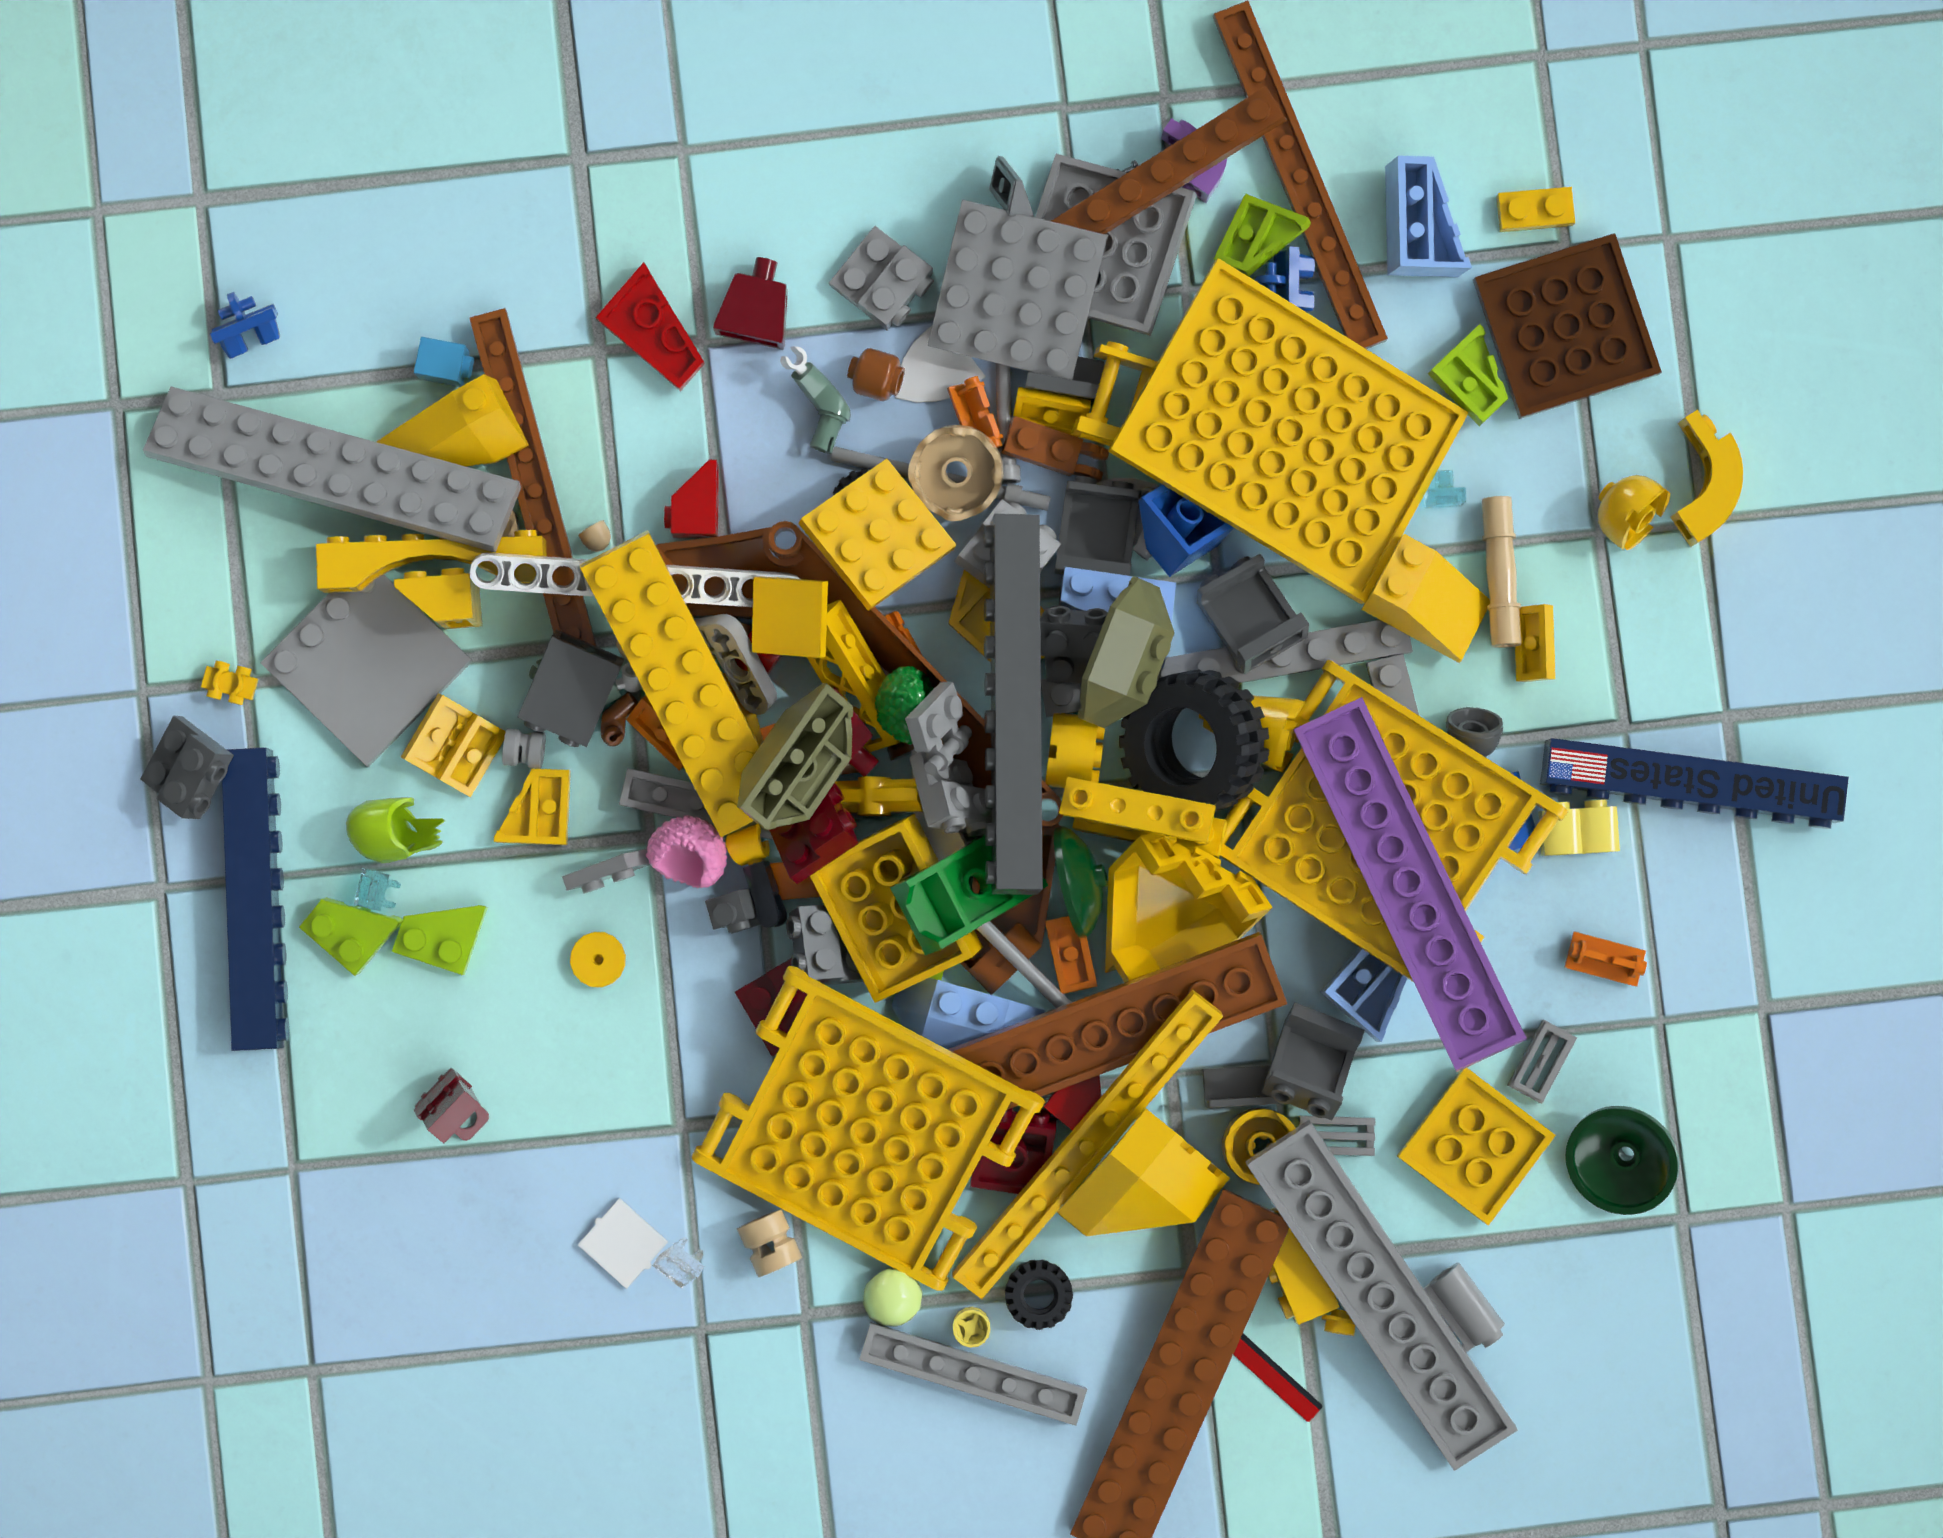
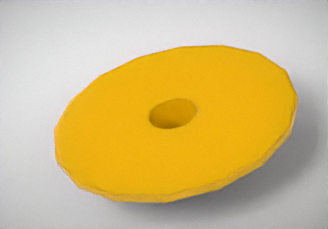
(597, 959)

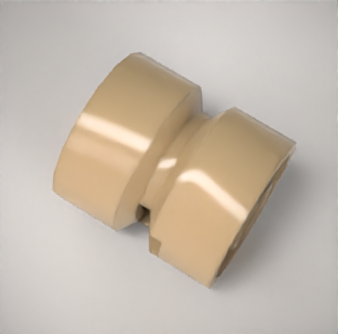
(766, 1229)

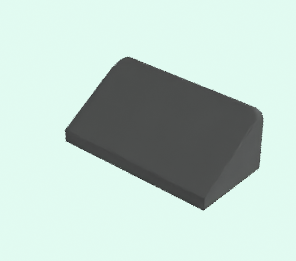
(1009, 189)

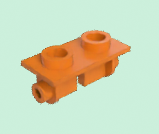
(972, 408)
(1606, 959)

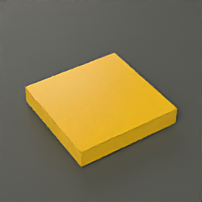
(789, 616)

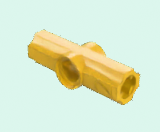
(880, 796)

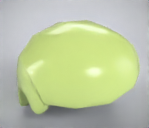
(892, 1298)

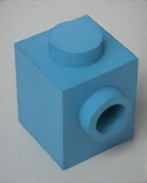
(443, 362)

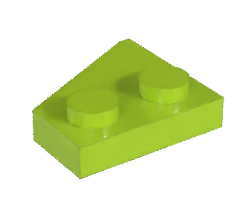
(1258, 234)
(1471, 377)
(349, 932)
(441, 937)

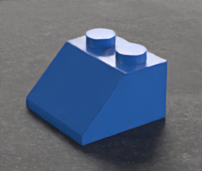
(1178, 529)

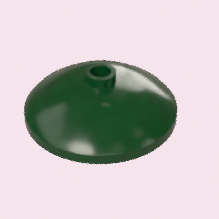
(1079, 880)
(1611, 1177)

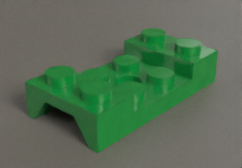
(942, 903)

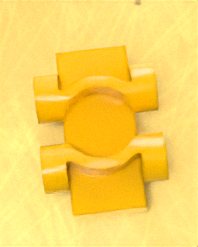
(236, 685)

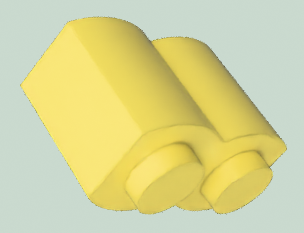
(1584, 830)

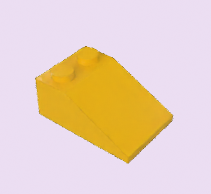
(1427, 599)

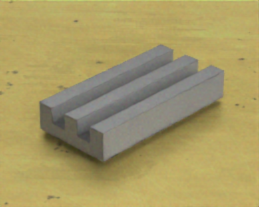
(1529, 1054)
(1369, 1136)

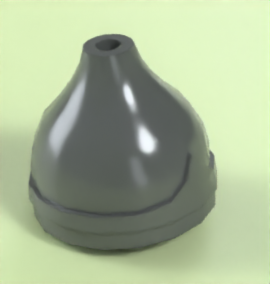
(1476, 728)

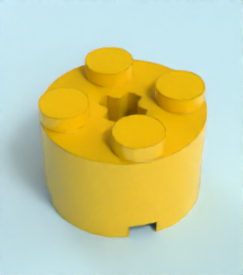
(1073, 750)
(1243, 1130)

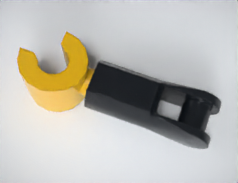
(746, 848)

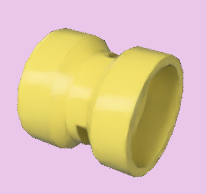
(969, 1332)

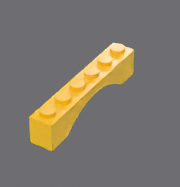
(354, 565)

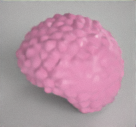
(688, 851)

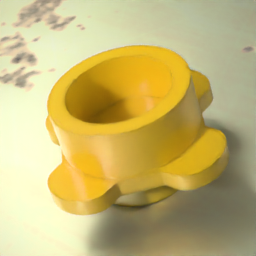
(1339, 1323)

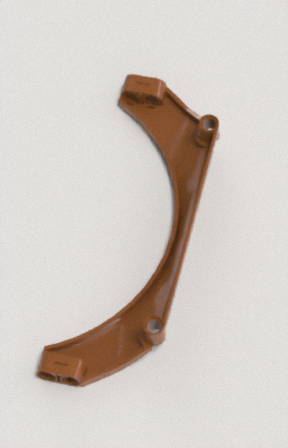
(751, 551)

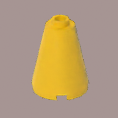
(1280, 729)

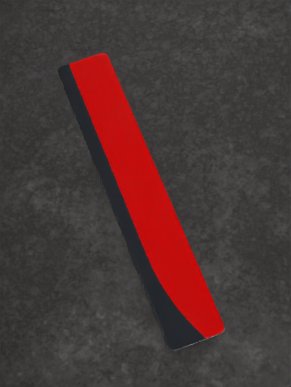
(1277, 1379)

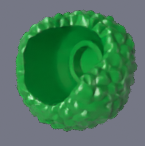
(898, 698)

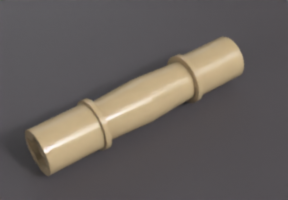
(1501, 571)

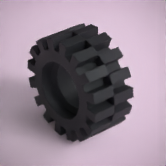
(1043, 1317)

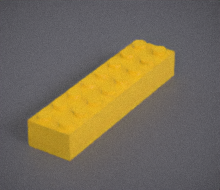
(676, 673)

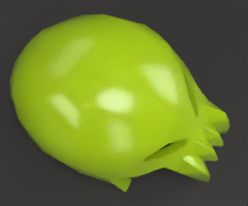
(382, 832)

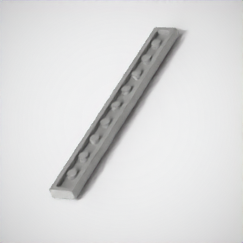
(1339, 644)

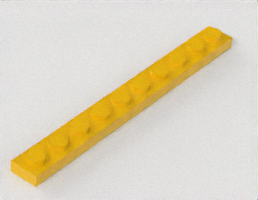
(1087, 1144)

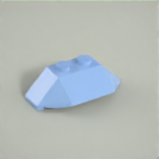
(955, 1013)

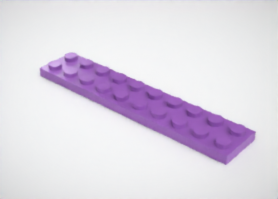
(1410, 885)

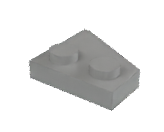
(617, 868)

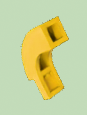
(1721, 480)

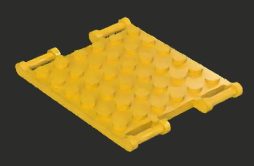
(1460, 795)
(866, 1129)

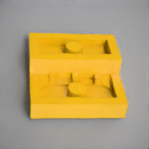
(454, 745)

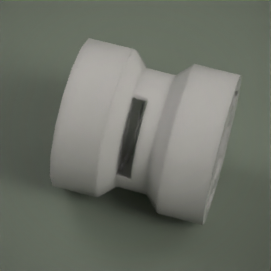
(531, 753)

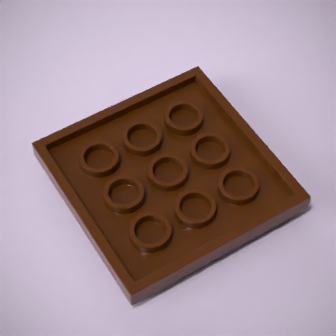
(1567, 326)

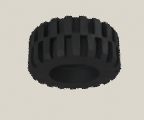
(1234, 725)

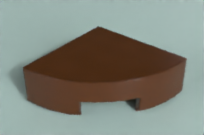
(899, 750)

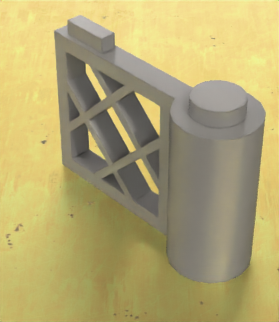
(1464, 1308)

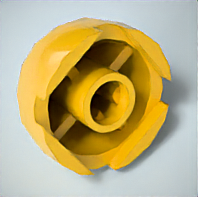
(1629, 508)

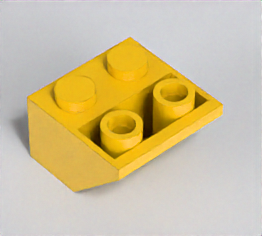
(447, 599)

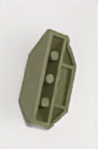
(1126, 655)
(798, 760)

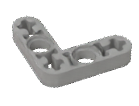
(729, 641)

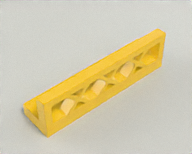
(859, 669)

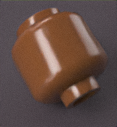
(876, 374)

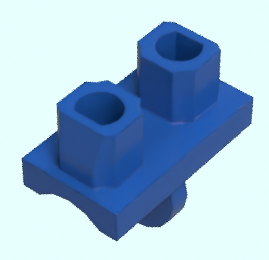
(1284, 275)
(230, 334)

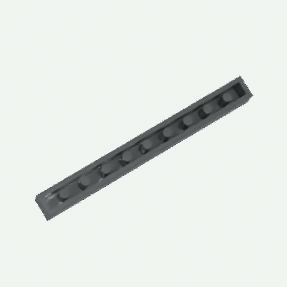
(1015, 704)

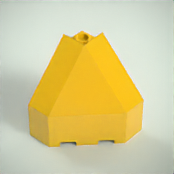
(1173, 906)
(1144, 1183)

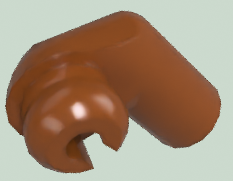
(614, 719)

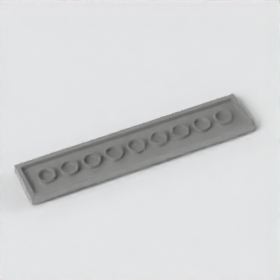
(332, 469)
(1381, 1295)

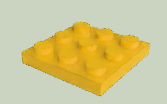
(877, 534)
(1476, 1145)

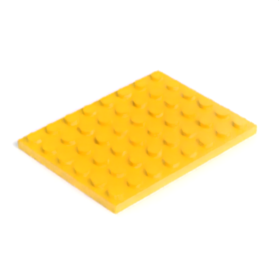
(1288, 431)

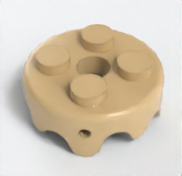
(937, 491)

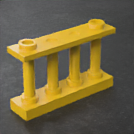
(1094, 425)
(1133, 813)

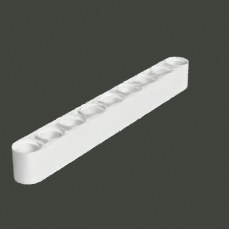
(545, 567)

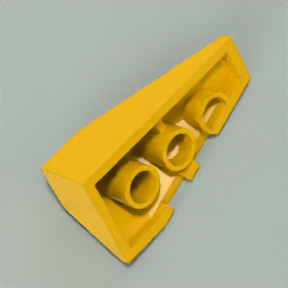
(463, 427)

